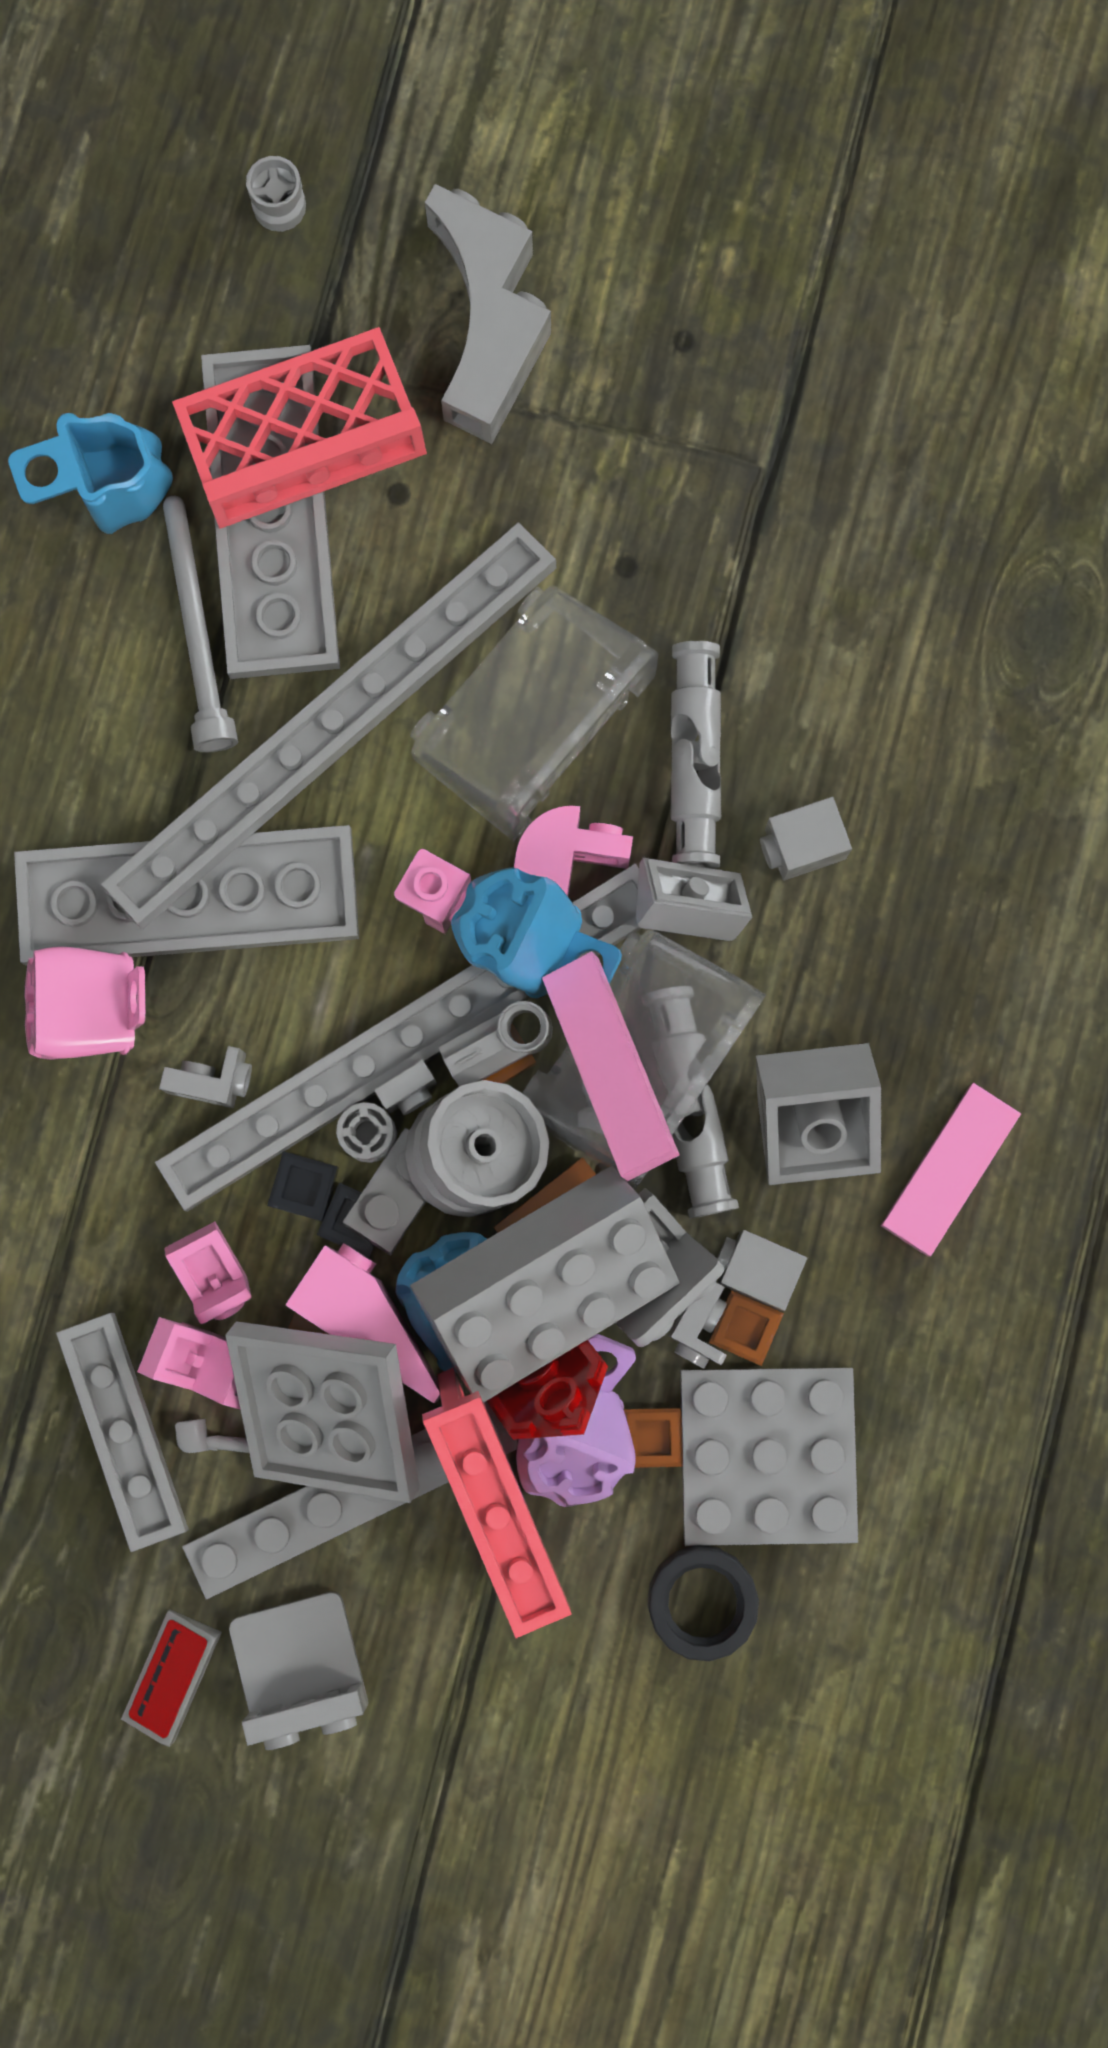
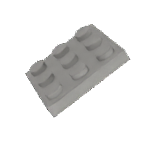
(324, 1410)
(769, 1456)

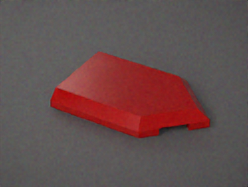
(553, 1398)

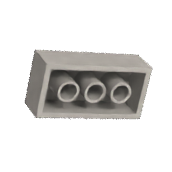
(546, 1283)

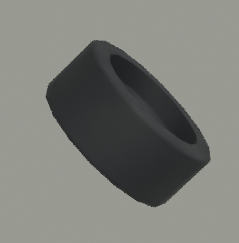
(746, 1610)

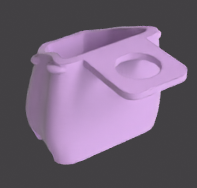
(588, 1465)

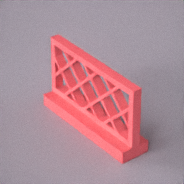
(303, 468)
(494, 1508)

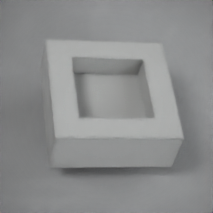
(407, 1090)

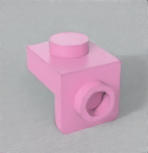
(433, 889)
(209, 1273)

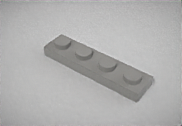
(122, 1432)

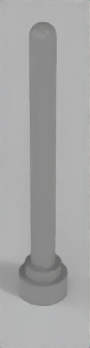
(212, 726)

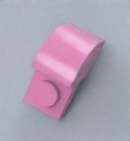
(555, 842)
(191, 1360)

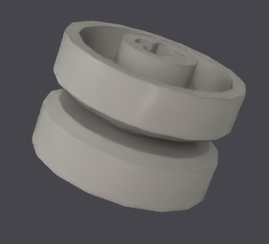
(472, 1119)

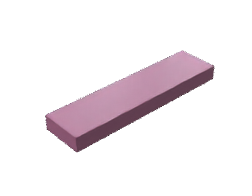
(610, 1067)

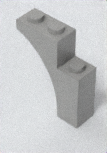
(504, 327)

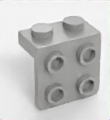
(693, 1266)
(298, 1670)

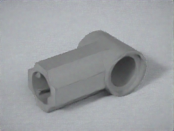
(491, 1045)

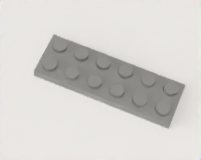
(278, 562)
(263, 894)

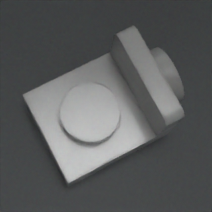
(198, 1081)
(698, 1316)

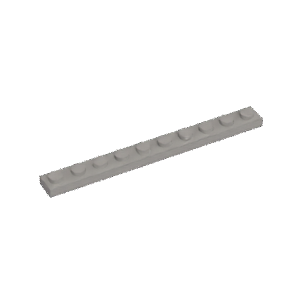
(328, 726)
(368, 1061)

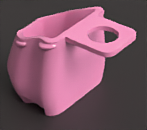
(82, 1002)

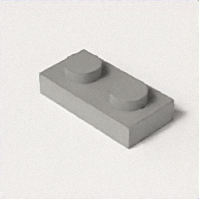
(387, 1202)

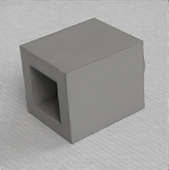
(805, 839)
(760, 1269)

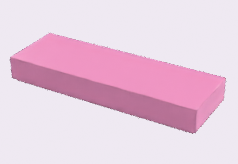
(950, 1169)

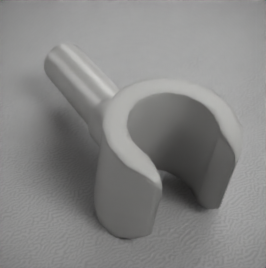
(193, 1438)

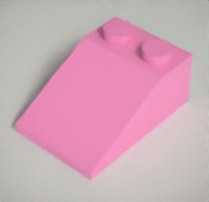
(352, 1303)

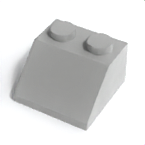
(819, 1113)

